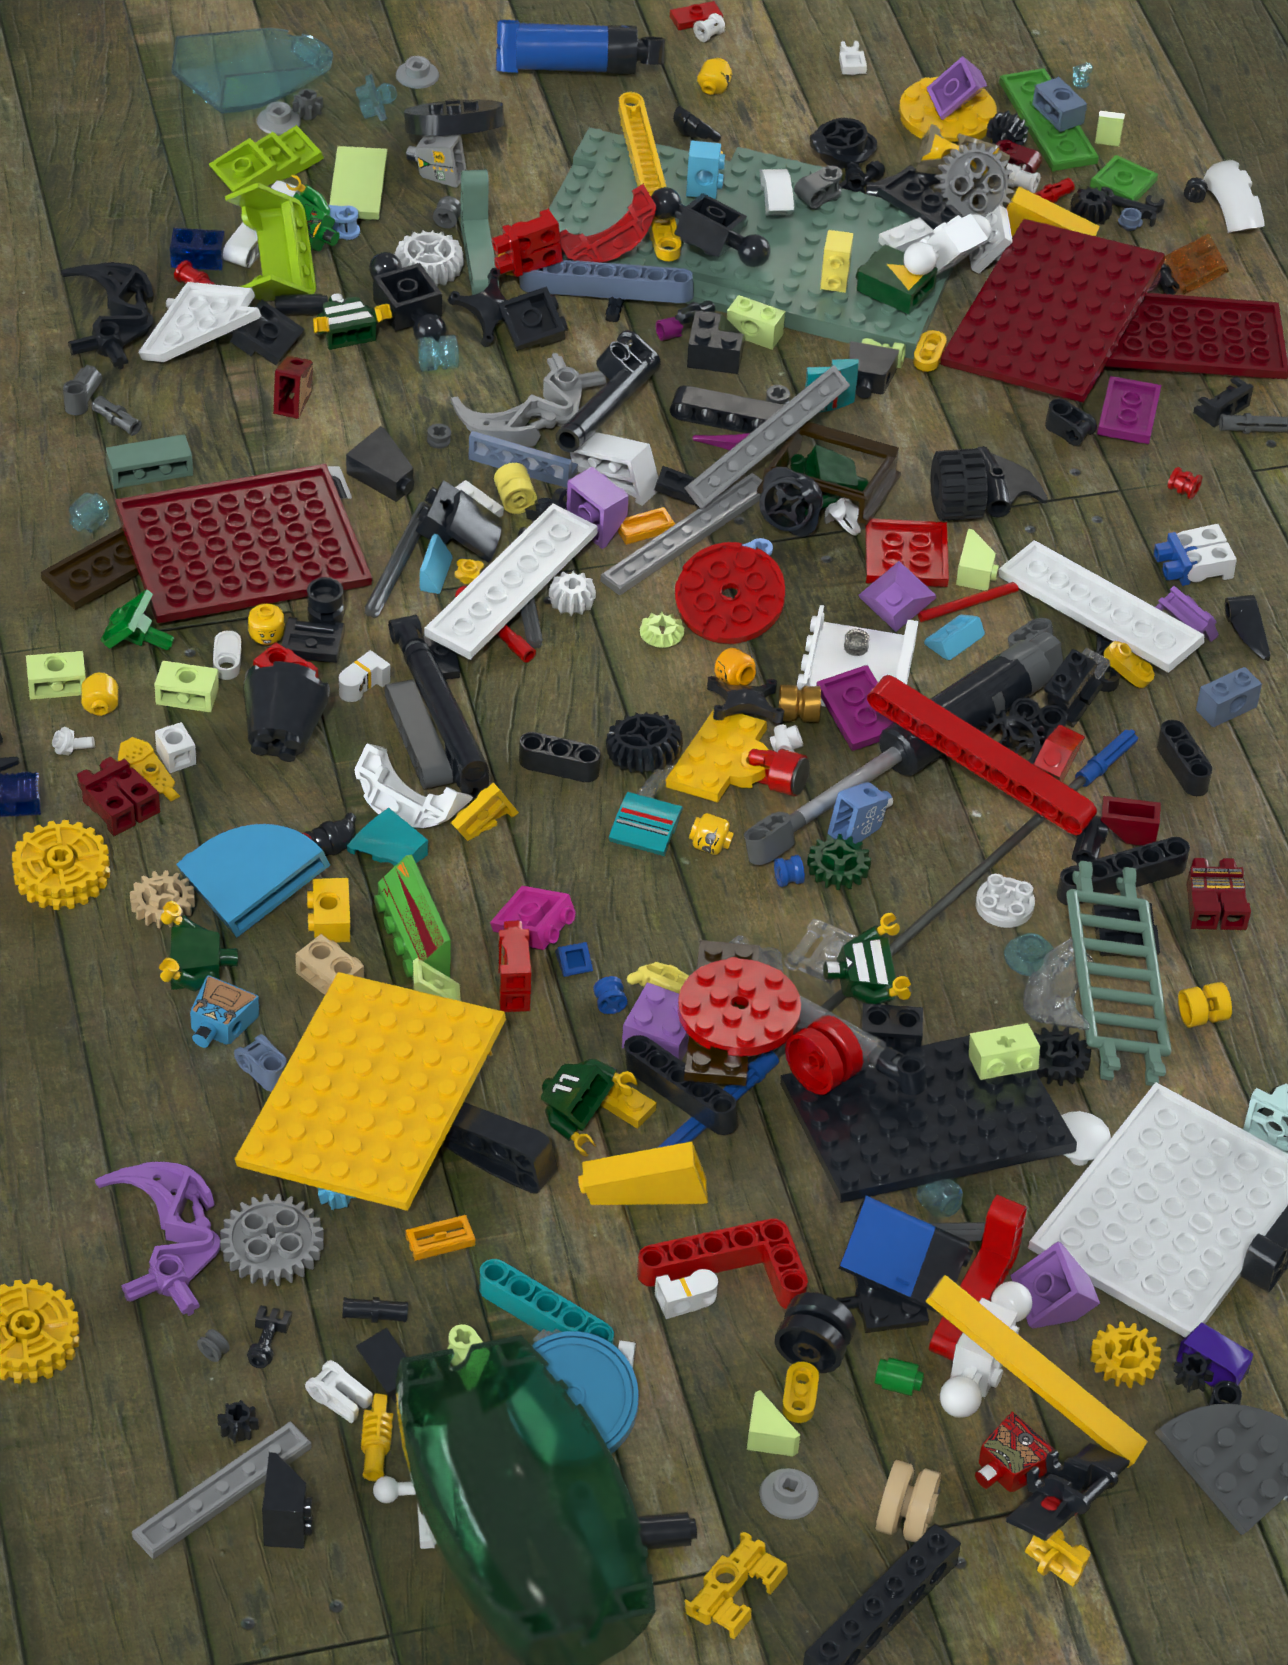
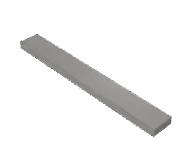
(767, 437)
(682, 535)

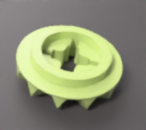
(652, 634)

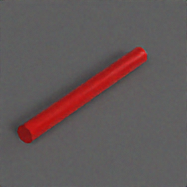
(968, 601)

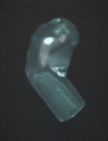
(1080, 75)

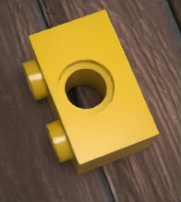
(330, 909)

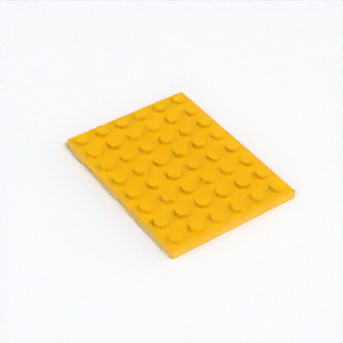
(371, 1090)

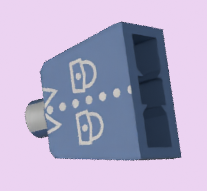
(859, 812)

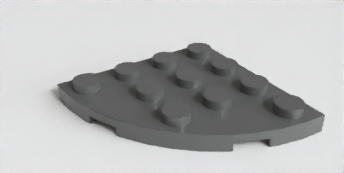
(1234, 1457)

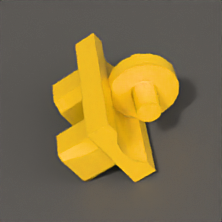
(1059, 1557)

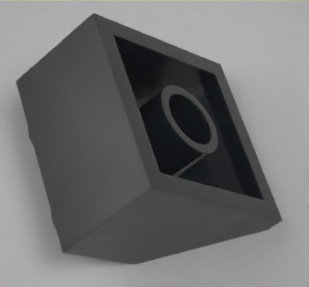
(285, 1506)

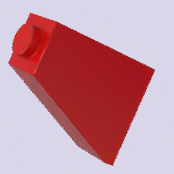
(1059, 752)

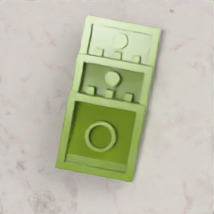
(267, 159)

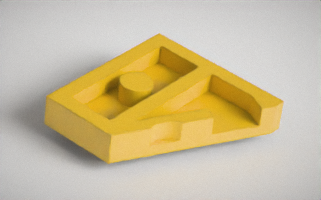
(483, 812)

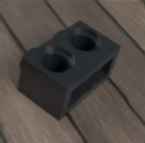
(895, 1025)

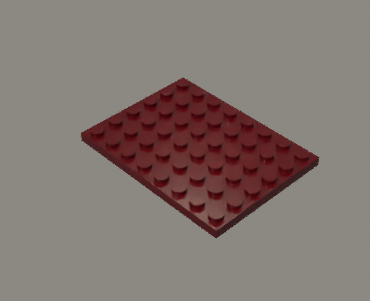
(1053, 310)
(241, 542)

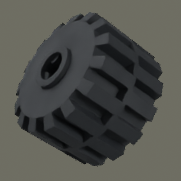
(959, 484)

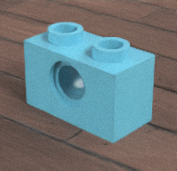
(704, 169)

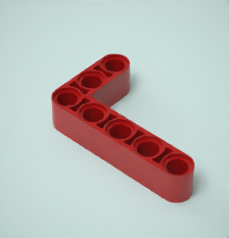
(732, 1248)
(990, 1267)

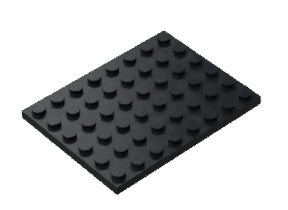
(889, 1141)

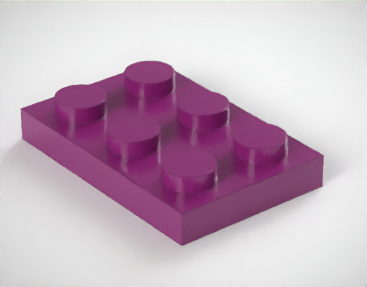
(1129, 410)
(848, 705)

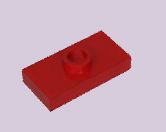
(687, 16)

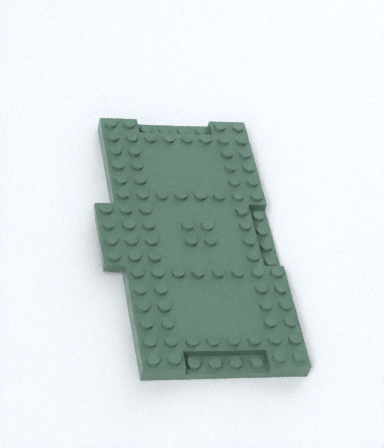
(601, 190)

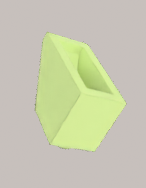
(976, 563)

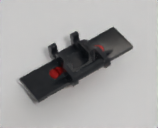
(1066, 1489)

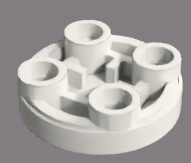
(1005, 901)

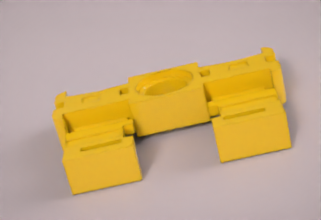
(717, 1598)

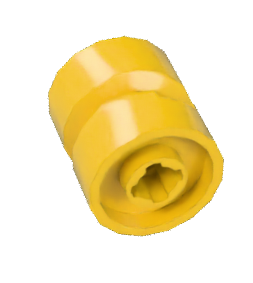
(1200, 1005)

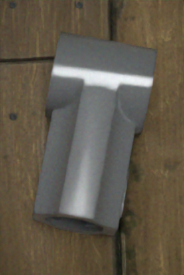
(80, 389)

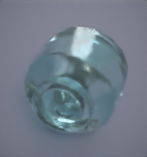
(88, 512)
(941, 1197)

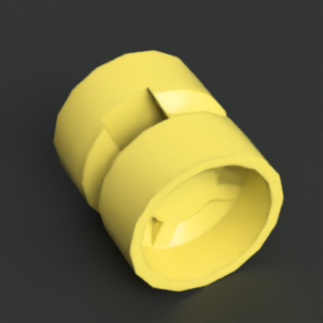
(515, 487)

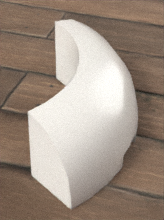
(1233, 193)

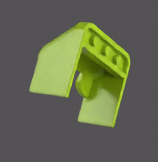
(281, 241)

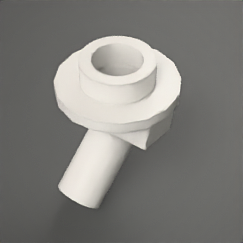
(65, 742)

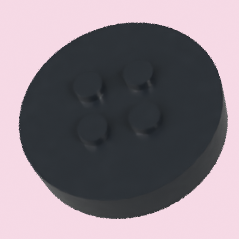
(454, 117)

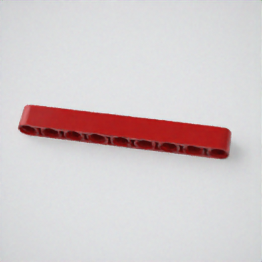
(982, 755)

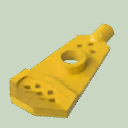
(142, 757)

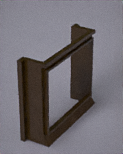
(877, 488)

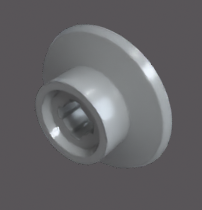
(417, 73)
(278, 118)
(785, 1503)

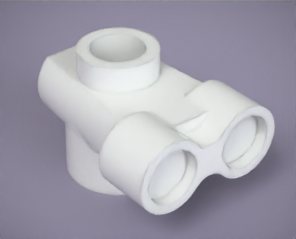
(786, 738)

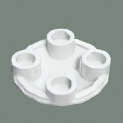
(1089, 1134)

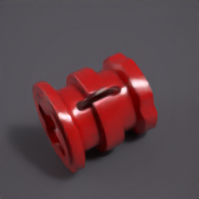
(1184, 482)

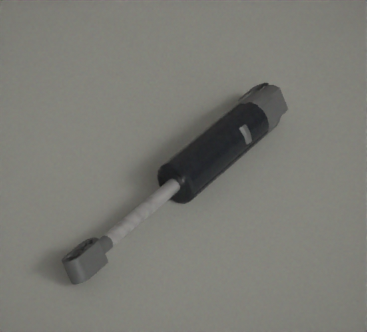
(994, 686)

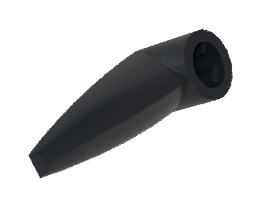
(1247, 620)

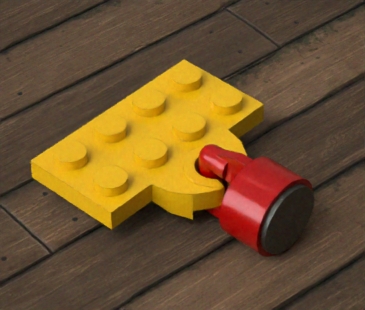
(732, 754)

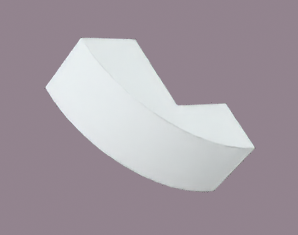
(777, 191)

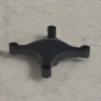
(483, 306)
(745, 700)

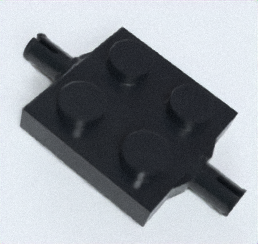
(883, 1309)

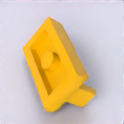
(632, 1109)

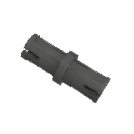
(127, 422)

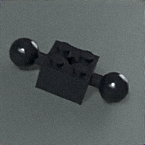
(711, 226)
(411, 296)

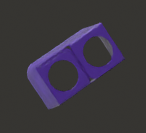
(1228, 1358)

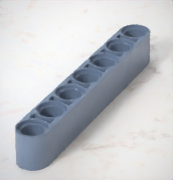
(612, 280)

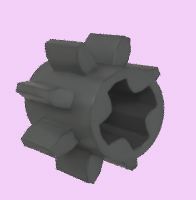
(307, 104)

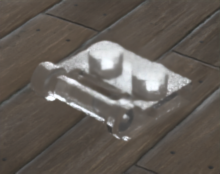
(825, 952)

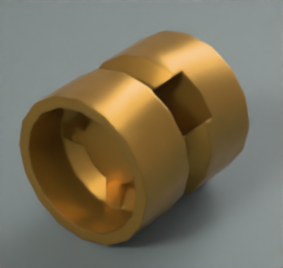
(800, 703)

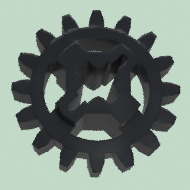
(1059, 1055)

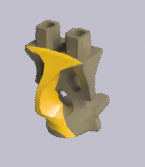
(935, 147)

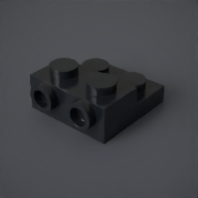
(533, 319)
(269, 335)

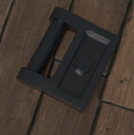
(314, 639)

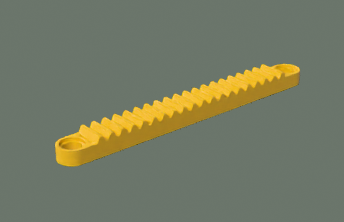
(647, 169)

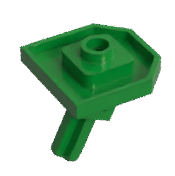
(134, 626)

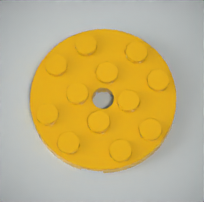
(919, 112)

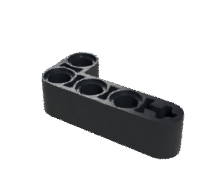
(1268, 1255)

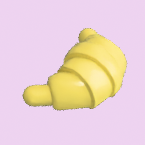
(660, 975)

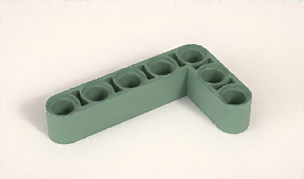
(476, 228)

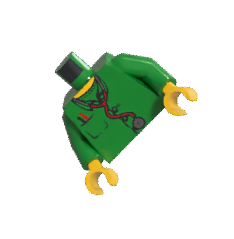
(317, 216)

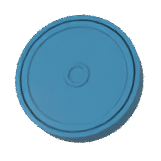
(597, 1379)

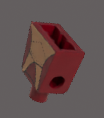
(295, 377)

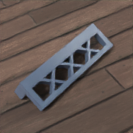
(539, 464)

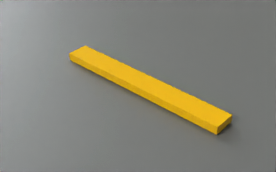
(1035, 1370)

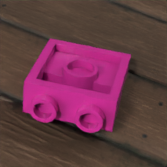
(540, 912)

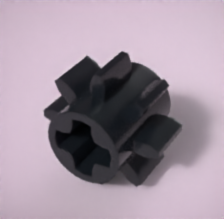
(1193, 1372)
(238, 1421)

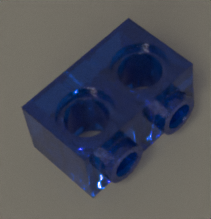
(198, 247)

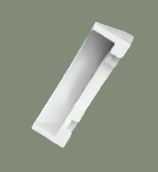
(386, 790)

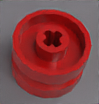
(824, 1054)

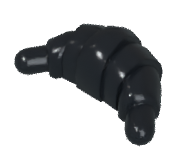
(692, 126)
(334, 836)

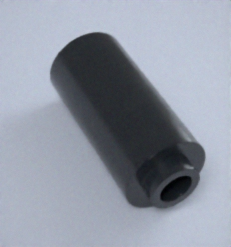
(667, 1530)

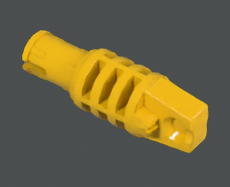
(376, 1437)

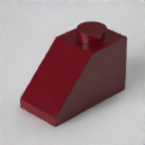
(1132, 819)

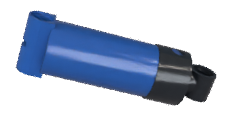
(574, 48)

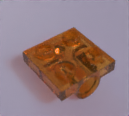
(1196, 263)

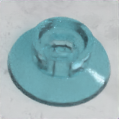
(1018, 953)

